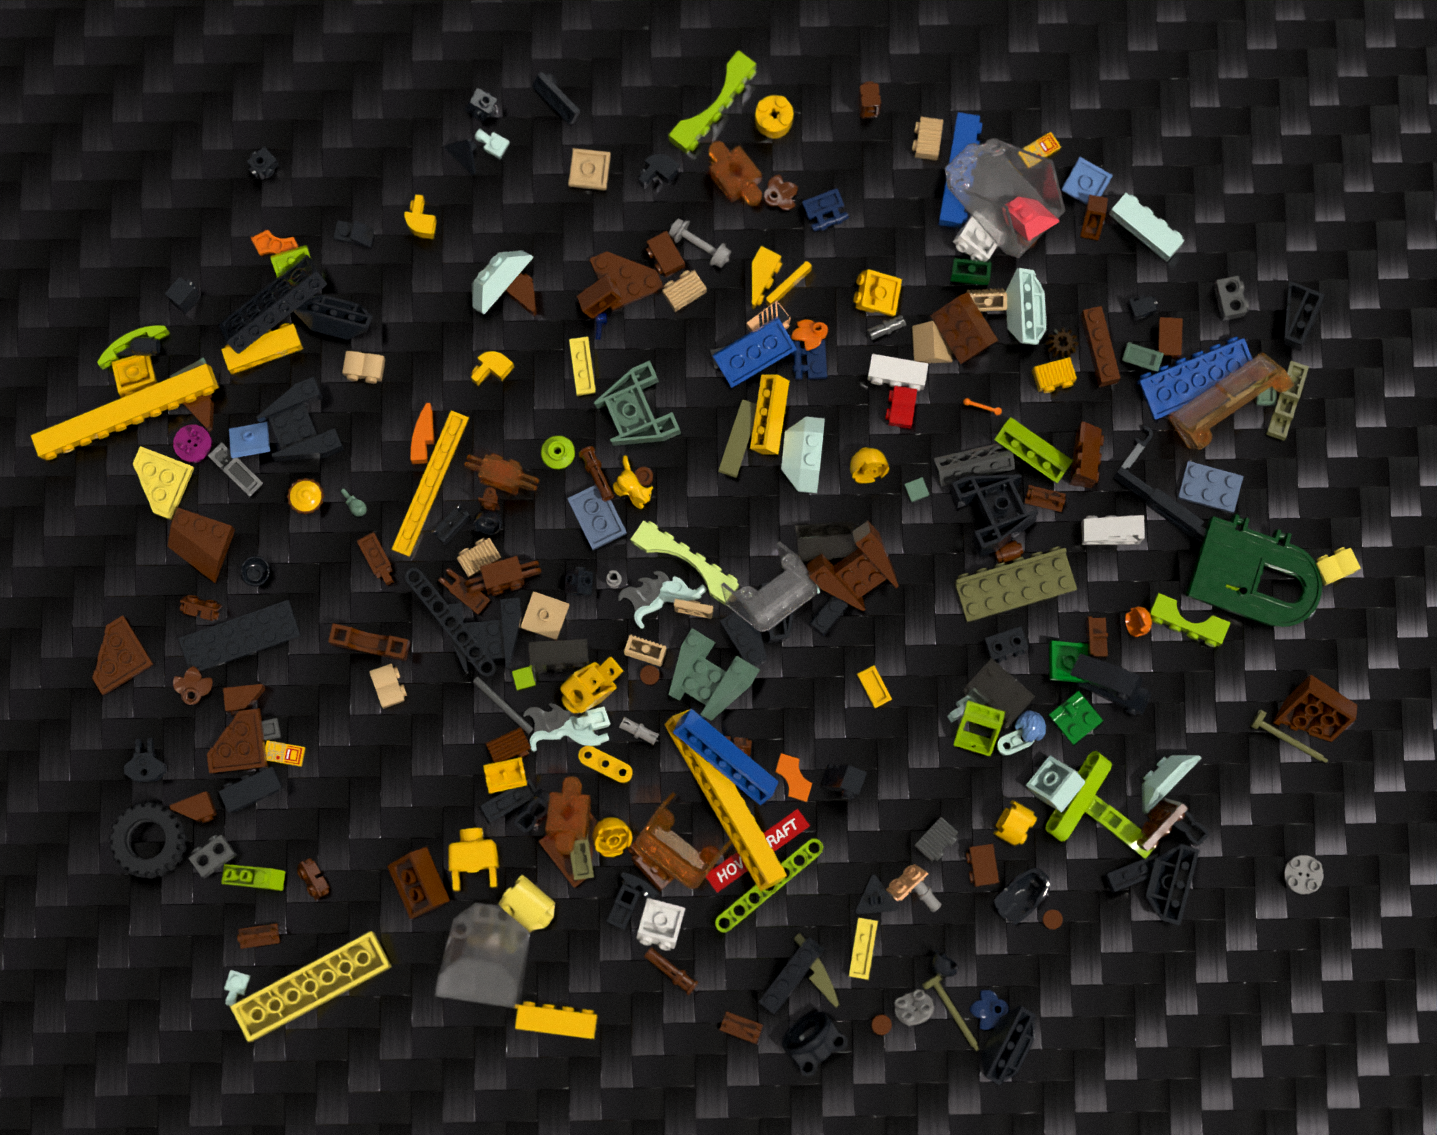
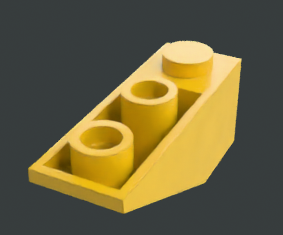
(763, 268)

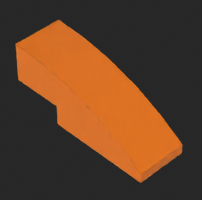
(422, 436)

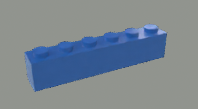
(965, 133)
(725, 757)

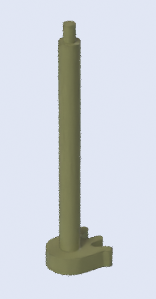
(1258, 721)
(934, 981)

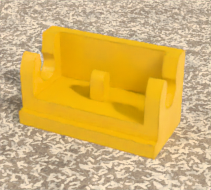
(505, 775)

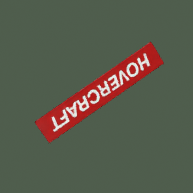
(776, 838)

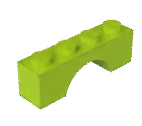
(1165, 611)

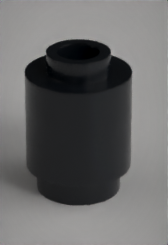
(145, 346)

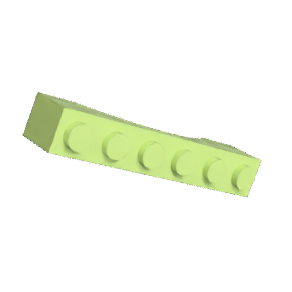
(652, 540)

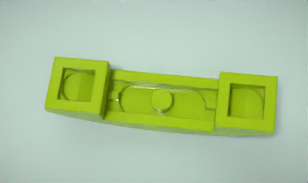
(125, 342)

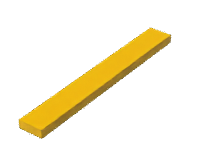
(430, 483)

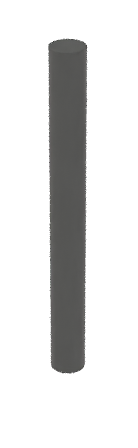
(503, 705)

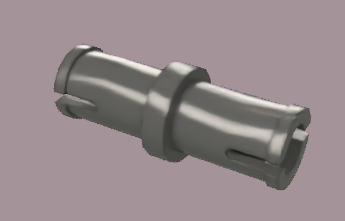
(886, 327)

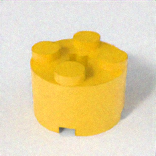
(774, 106)
(1014, 823)

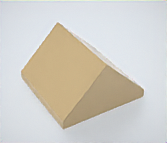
(930, 344)

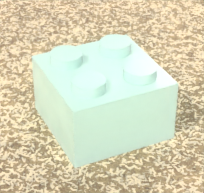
(1055, 783)

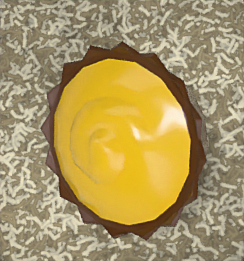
(305, 496)

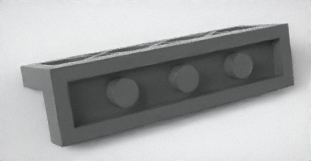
(987, 465)

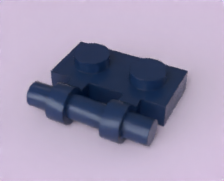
(824, 204)
(816, 362)

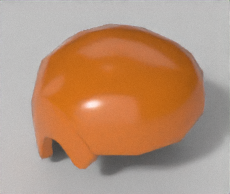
(1138, 621)

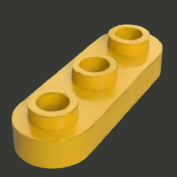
(612, 770)

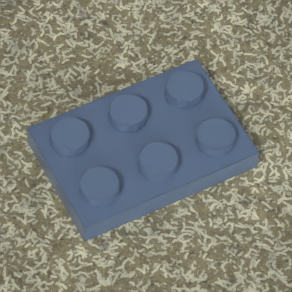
(1210, 487)
(596, 517)

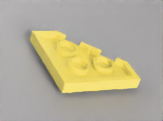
(162, 480)

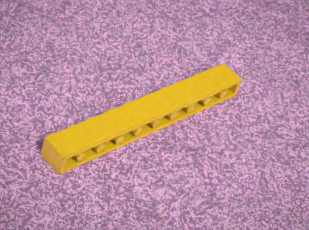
(124, 412)
(732, 814)

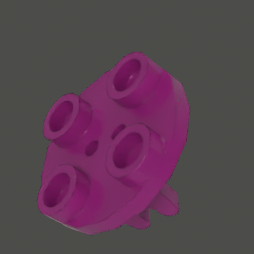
(198, 436)

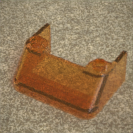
(673, 852)

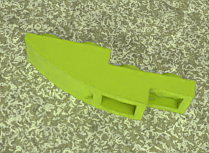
(1116, 824)

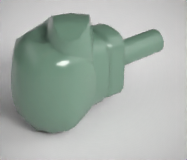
(356, 506)

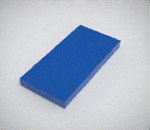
(754, 352)

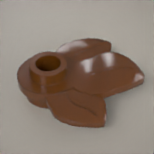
(782, 192)
(192, 683)

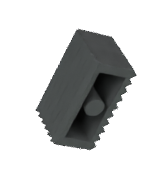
(936, 839)

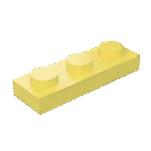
(582, 366)
(863, 948)

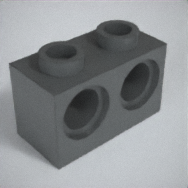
(1225, 298)
(215, 860)

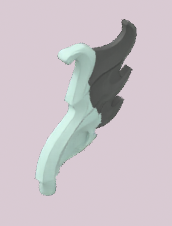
(657, 592)
(559, 723)

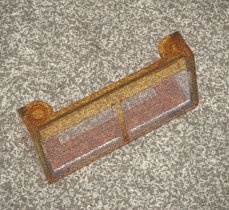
(1227, 396)

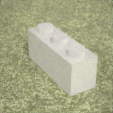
(897, 372)

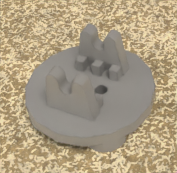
(1304, 865)
(915, 1014)

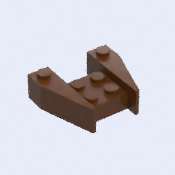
(856, 572)

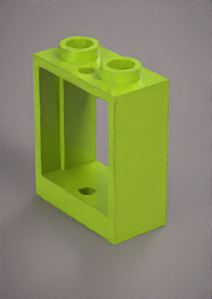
(984, 716)

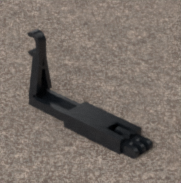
(1156, 498)

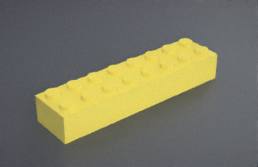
(310, 986)

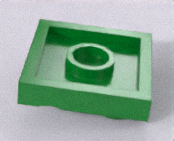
(1063, 658)
(1075, 718)

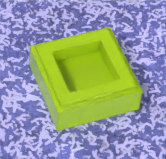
(523, 678)

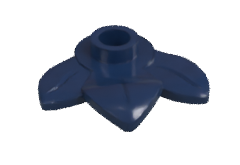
(986, 1009)

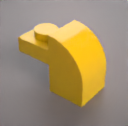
(419, 223)
(494, 363)

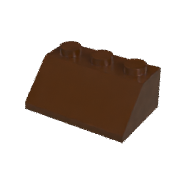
(418, 882)

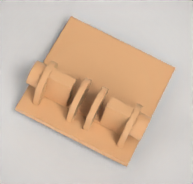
(908, 880)

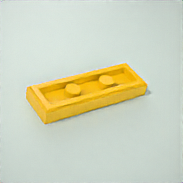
(789, 283)

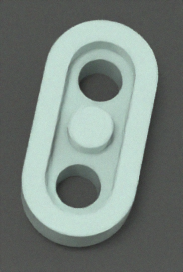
(1015, 742)

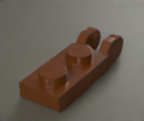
(475, 601)

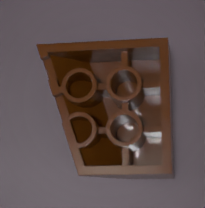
(1086, 456)
(200, 541)
(1317, 710)

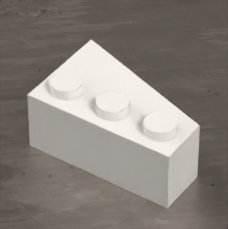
(1113, 530)

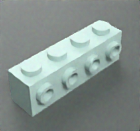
(1146, 226)

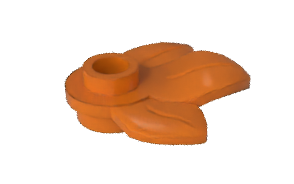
(810, 332)

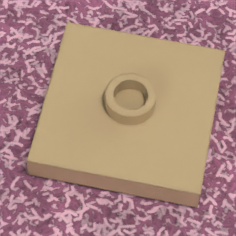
(589, 169)
(693, 608)
(545, 616)

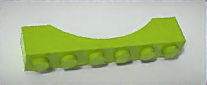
(689, 131)

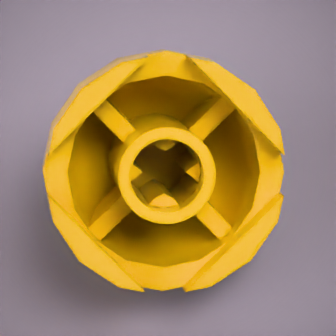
(868, 464)
(611, 836)

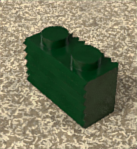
(970, 271)

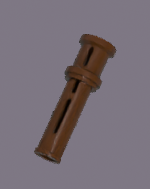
(593, 466)
(679, 976)

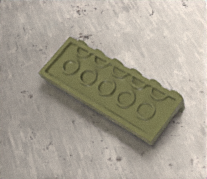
(1015, 584)

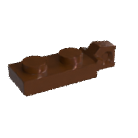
(376, 557)
(655, 873)

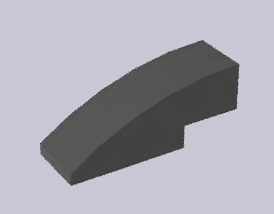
(235, 469)

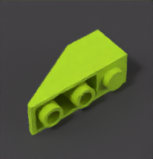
(253, 877)

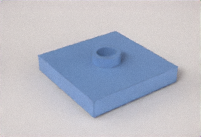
(1086, 180)
(249, 440)

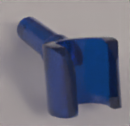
(600, 319)

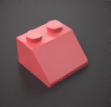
(1030, 217)

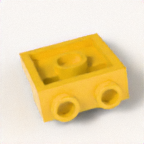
(877, 292)
(133, 374)

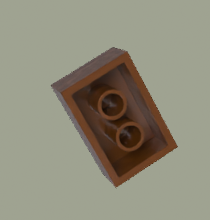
(964, 327)

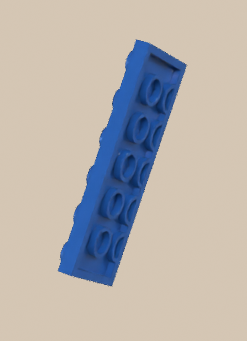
(1186, 380)

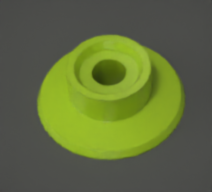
(561, 460)

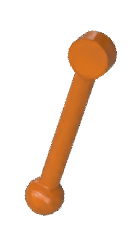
(997, 411)

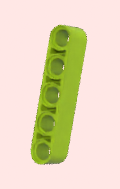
(1093, 773)

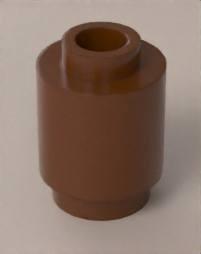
(1009, 552)

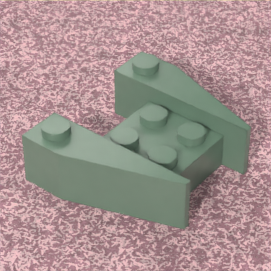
(632, 411)
(706, 680)

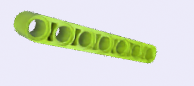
(764, 895)

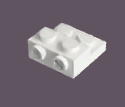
(975, 241)
(660, 924)

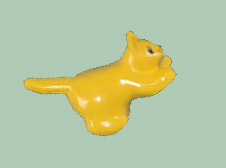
(628, 485)

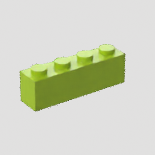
(1033, 450)

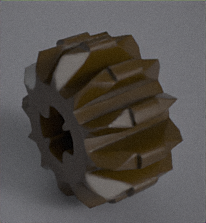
(1068, 347)

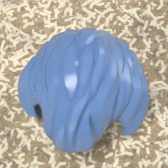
(1032, 726)

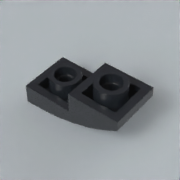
(633, 882)

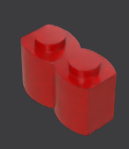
(902, 407)

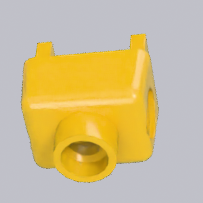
(580, 688)
(472, 855)

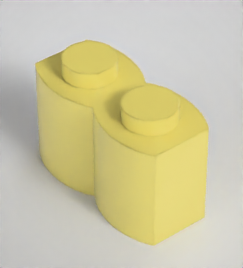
(1337, 566)

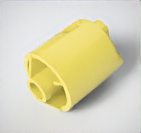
(528, 905)

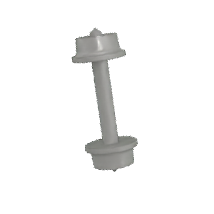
(679, 230)

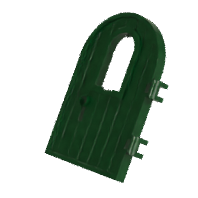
(1239, 560)

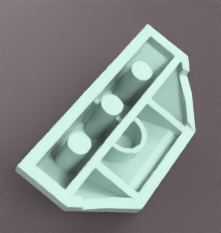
(497, 277)
(1026, 307)
(803, 453)
(1166, 776)

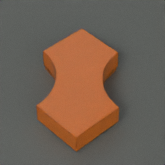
(269, 244)
(789, 769)

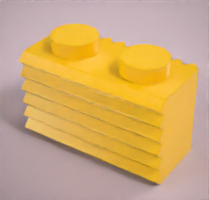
(1054, 375)

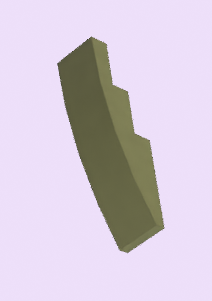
(1287, 402)
(738, 439)
(581, 860)
(820, 977)

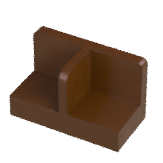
(1170, 337)
(1096, 637)

